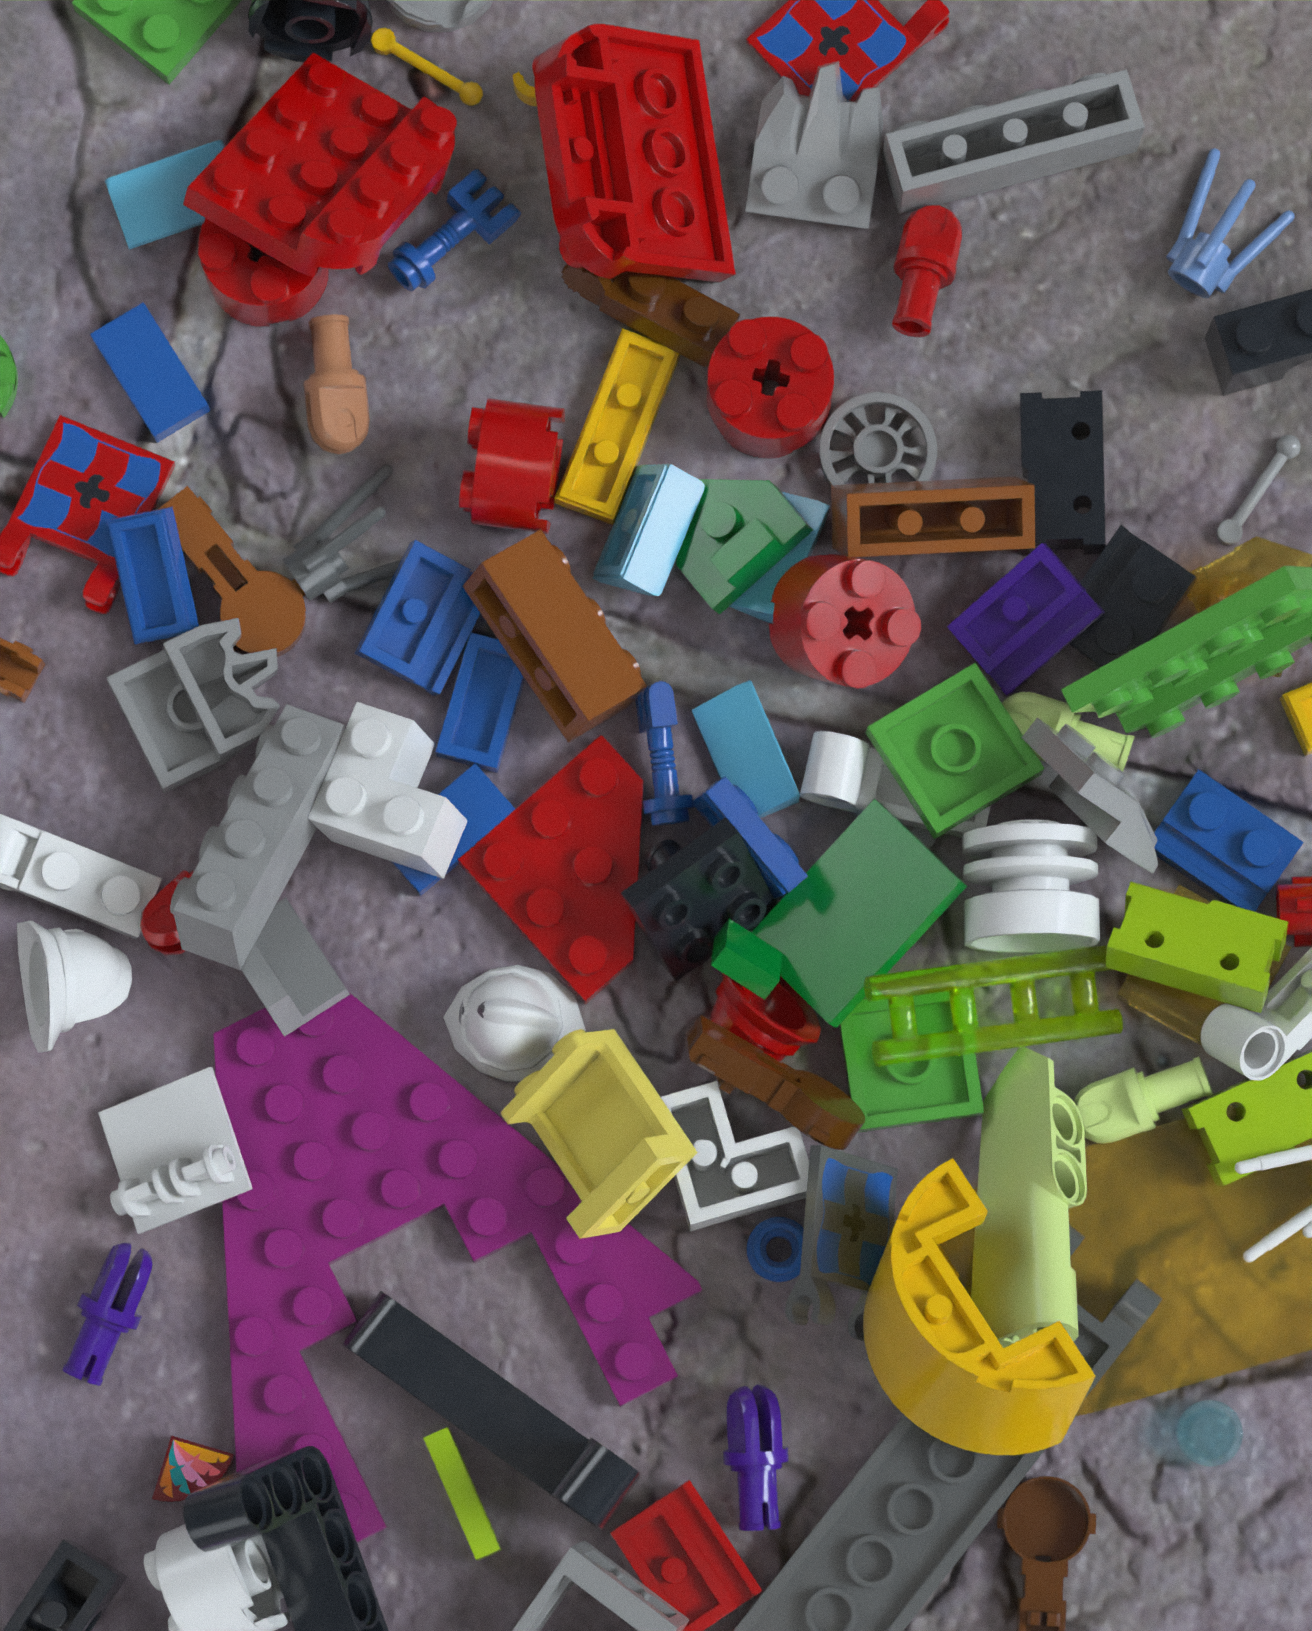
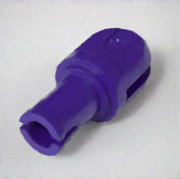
(107, 1318)
(755, 1454)

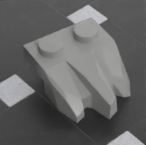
(816, 152)
(196, 701)
(1093, 791)

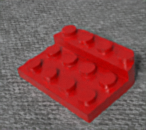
(632, 154)
(326, 170)

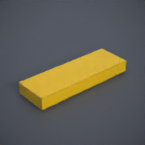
(617, 427)

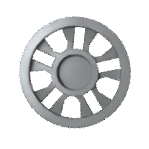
(877, 448)

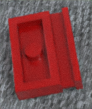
(686, 1558)

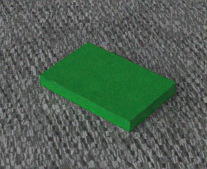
(858, 911)

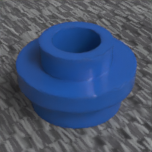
(756, 1249)

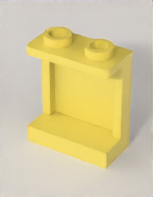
(602, 1128)

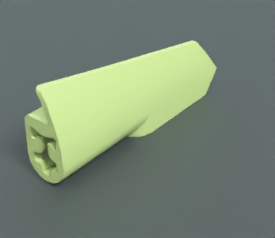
(1028, 1181)

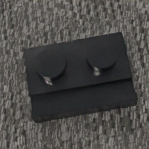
(1137, 592)

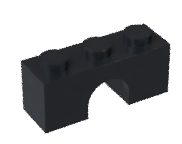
(1260, 341)

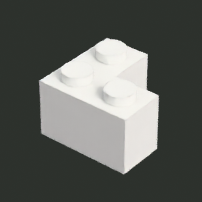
(374, 795)
(728, 1176)

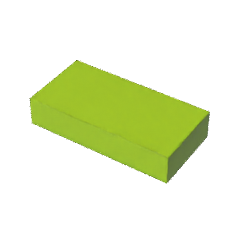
(462, 1494)

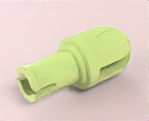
(1027, 706)
(1132, 1102)

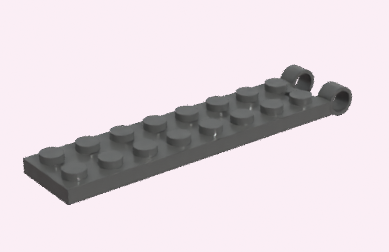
(915, 1511)

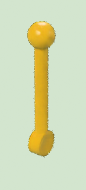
(385, 43)

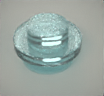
(1209, 1433)

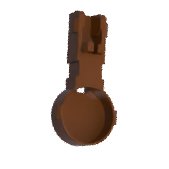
(800, 1096)
(1047, 1520)

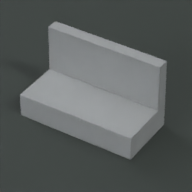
(291, 971)

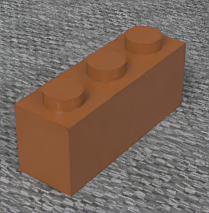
(933, 516)
(555, 635)

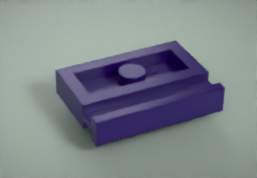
(1025, 619)

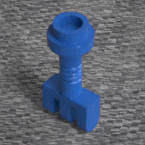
(414, 265)
(655, 717)

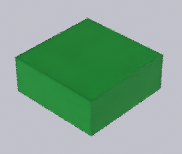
(746, 959)

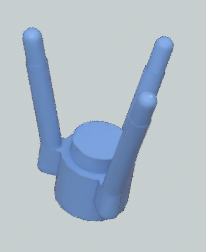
(1202, 262)

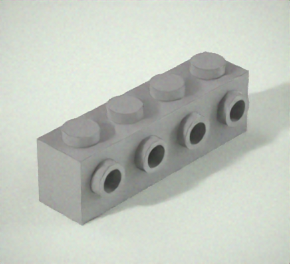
(1012, 141)
(258, 841)

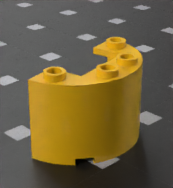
(940, 1353)

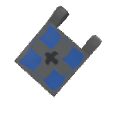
(843, 1233)

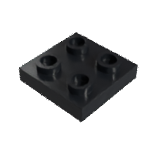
(695, 894)

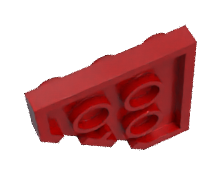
(563, 866)

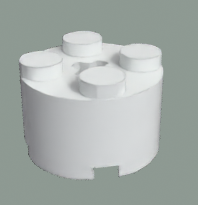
(216, 1588)

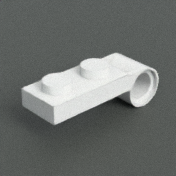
(850, 775)
(73, 877)
(1265, 1040)

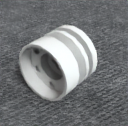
(1030, 881)

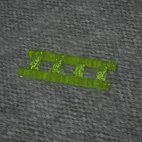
(966, 1035)

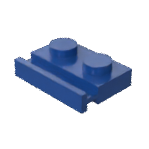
(421, 619)
(1224, 843)
(769, 851)

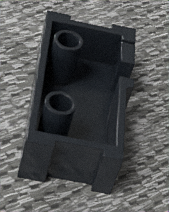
(1065, 469)

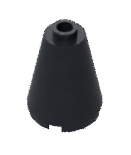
(307, 26)

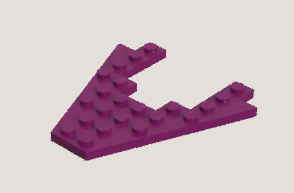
(352, 1142)

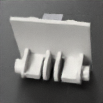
(173, 1151)

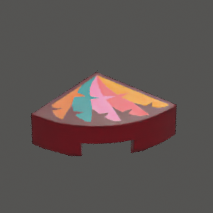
(189, 1468)

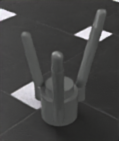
(317, 558)

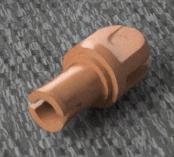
(335, 393)

